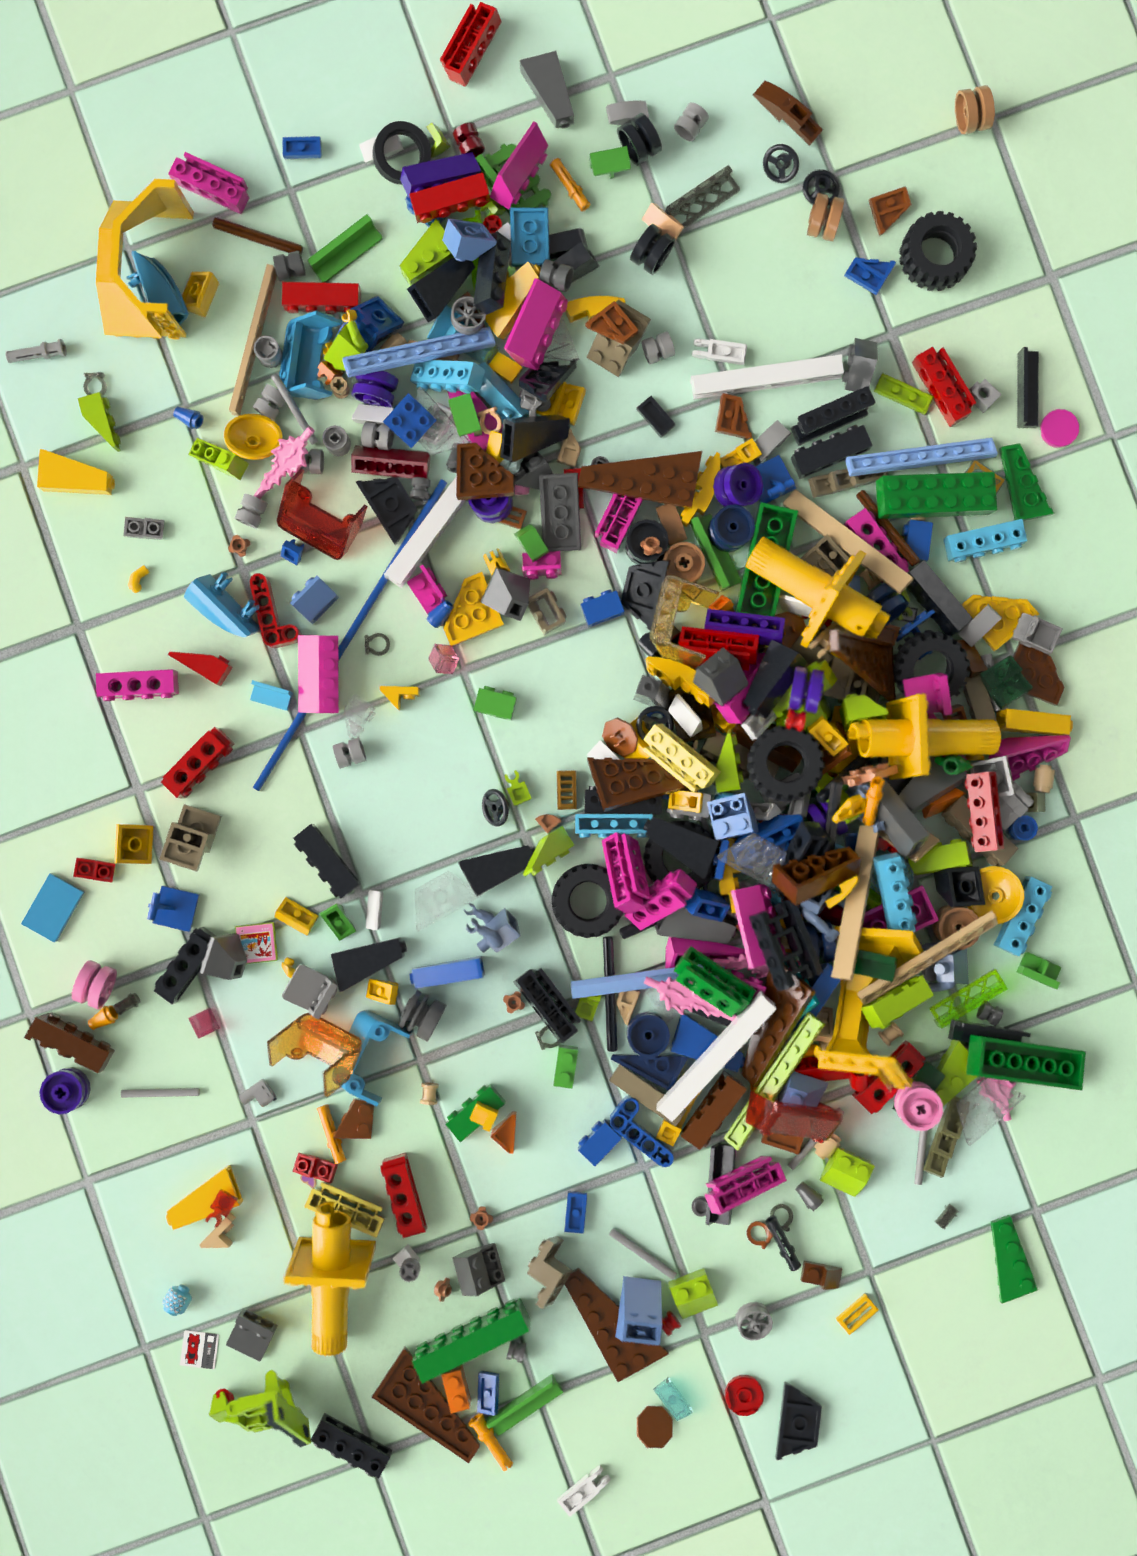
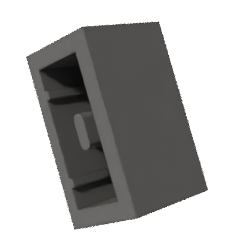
(478, 1270)

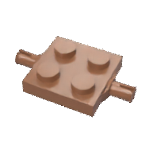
(866, 773)

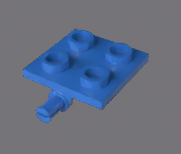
(409, 420)
(775, 479)
(909, 627)
(173, 908)

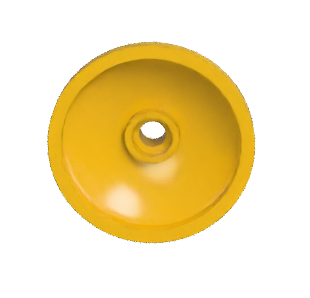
(252, 436)
(1010, 890)

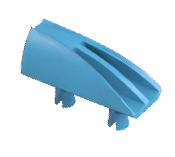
(158, 285)
(219, 607)

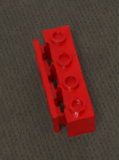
(488, 21)
(942, 385)
(745, 653)
(200, 750)
(903, 1053)
(400, 1165)

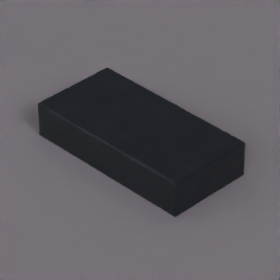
(655, 416)

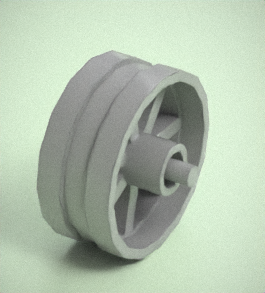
(467, 316)
(756, 1327)

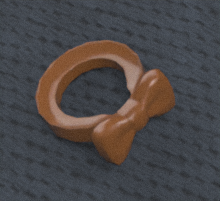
(768, 1233)

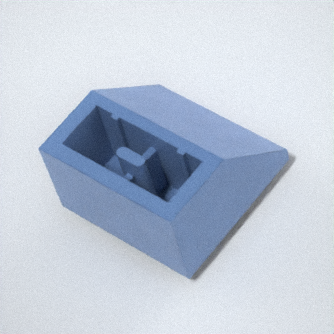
(314, 599)
(732, 817)

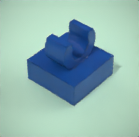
(292, 552)

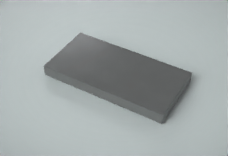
(560, 511)

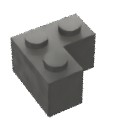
(862, 363)

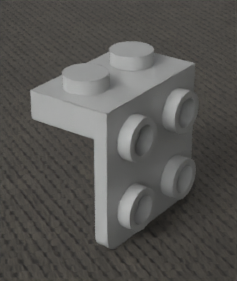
(693, 815)
(310, 990)

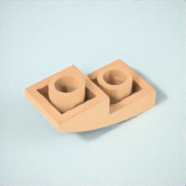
(660, 218)

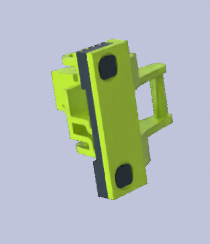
(264, 1410)

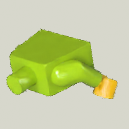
(347, 342)

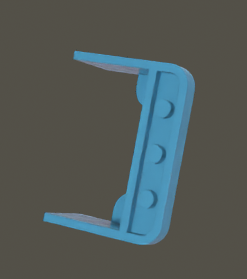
(303, 352)
(376, 1027)

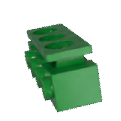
(719, 988)

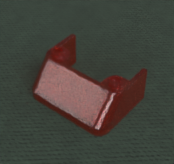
(314, 524)
(792, 1118)

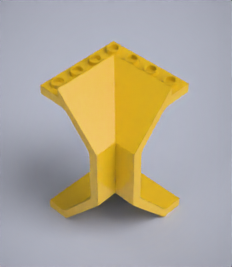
(119, 307)
(849, 1042)

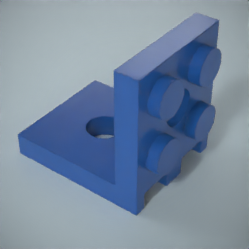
(370, 325)

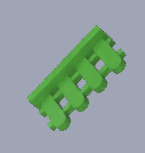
(491, 164)

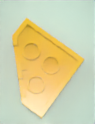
(1007, 608)
(469, 615)

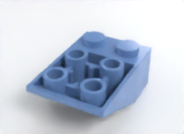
(640, 1311)

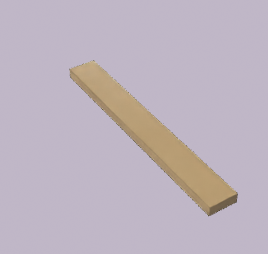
(254, 333)
(848, 541)
(855, 907)
(929, 957)

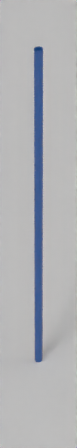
(350, 634)

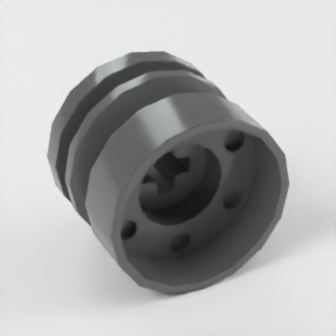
(422, 1015)

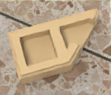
(569, 451)
(626, 1003)

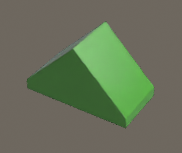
(531, 542)

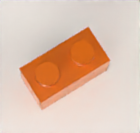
(456, 1389)

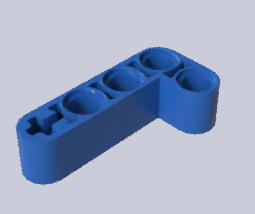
(643, 1135)

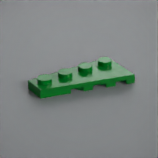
(1023, 487)
(1012, 1266)

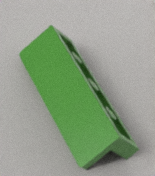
(345, 249)
(718, 561)
(525, 1405)

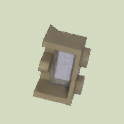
(546, 611)

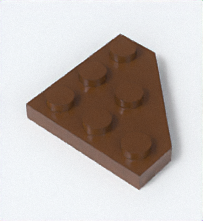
(481, 475)
(1040, 673)

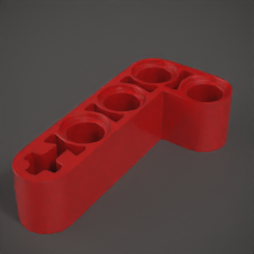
(270, 610)
(809, 1067)

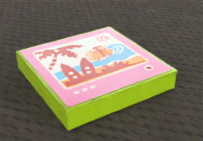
(258, 942)

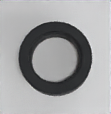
(398, 128)

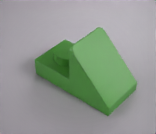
(338, 921)

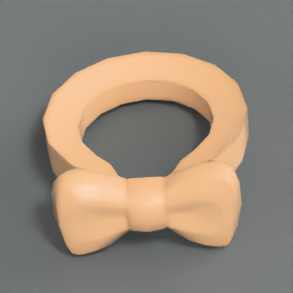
(492, 411)

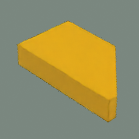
(851, 807)

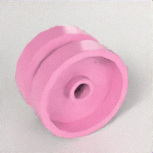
(94, 984)
(920, 1117)

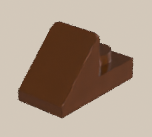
(819, 1274)

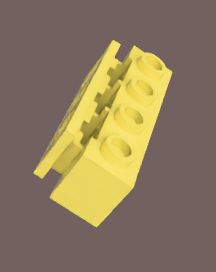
(682, 758)
(359, 1219)

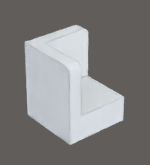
(403, 1254)

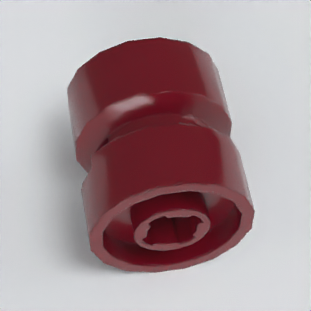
(467, 139)

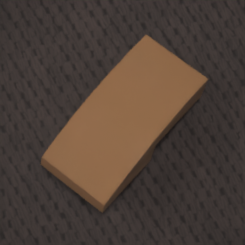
(672, 523)

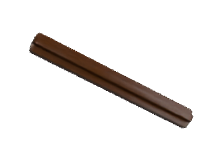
(255, 236)
(891, 532)

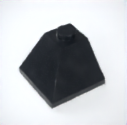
(960, 886)

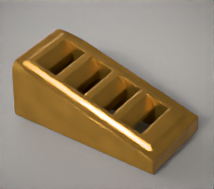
(566, 774)

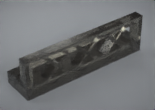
(696, 194)

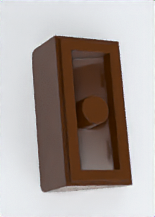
(977, 665)

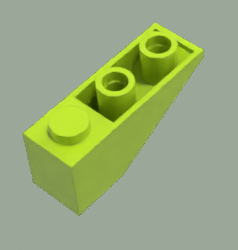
(96, 413)
(218, 458)
(727, 763)
(547, 849)

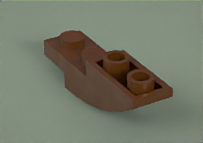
(789, 109)

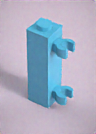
(500, 395)

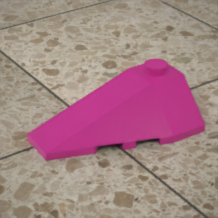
(1027, 752)
(713, 950)

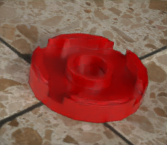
(744, 1395)

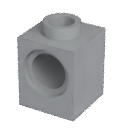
(991, 395)

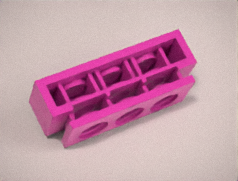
(210, 182)
(620, 521)
(877, 535)
(108, 682)
(735, 710)
(623, 874)
(665, 898)
(749, 1186)

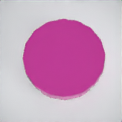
(1059, 428)

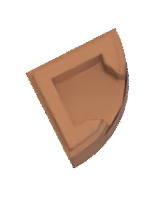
(548, 822)

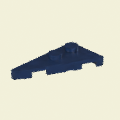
(657, 1069)

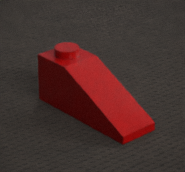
(208, 666)

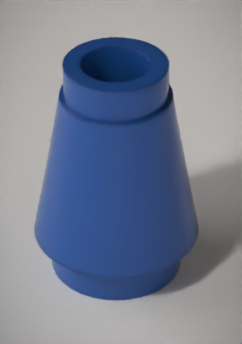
(189, 417)
(439, 614)

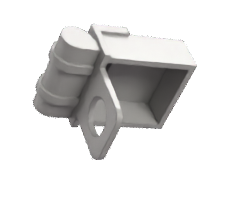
(1036, 633)
(1014, 806)

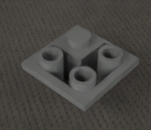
(530, 469)
(507, 593)
(224, 957)

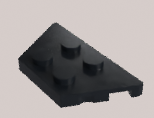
(547, 378)
(389, 504)
(643, 589)
(797, 1423)

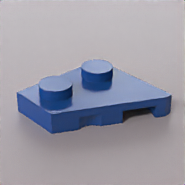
(869, 273)

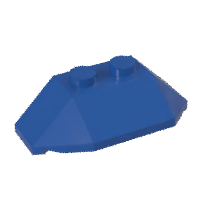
(778, 830)

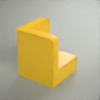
(484, 1115)

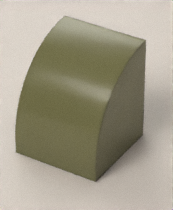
(1039, 802)

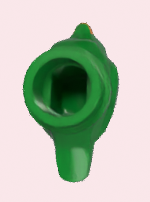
(953, 764)

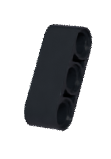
(564, 241)

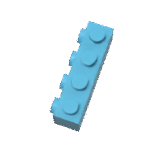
(448, 376)
(985, 540)
(610, 823)
(894, 892)
(1016, 932)

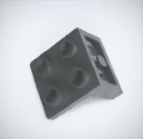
(251, 1334)

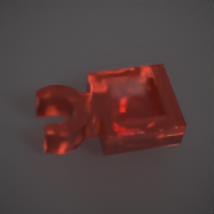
(221, 1205)

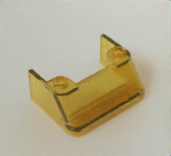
(676, 596)

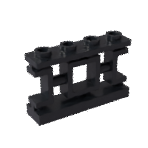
(833, 415)
(797, 939)

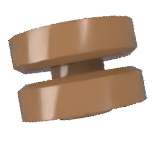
(974, 109)
(825, 217)
(689, 555)
(950, 918)

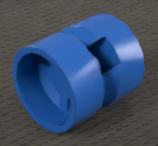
(1022, 828)

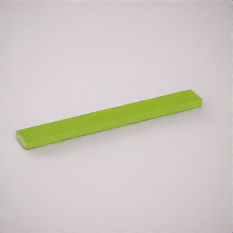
(777, 1075)

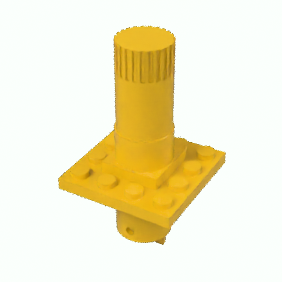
(824, 593)
(911, 737)
(330, 1266)

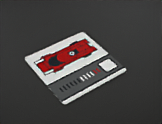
(199, 1349)

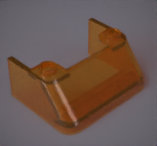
(322, 1041)

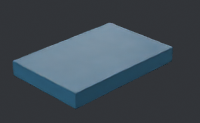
(529, 236)
(52, 907)

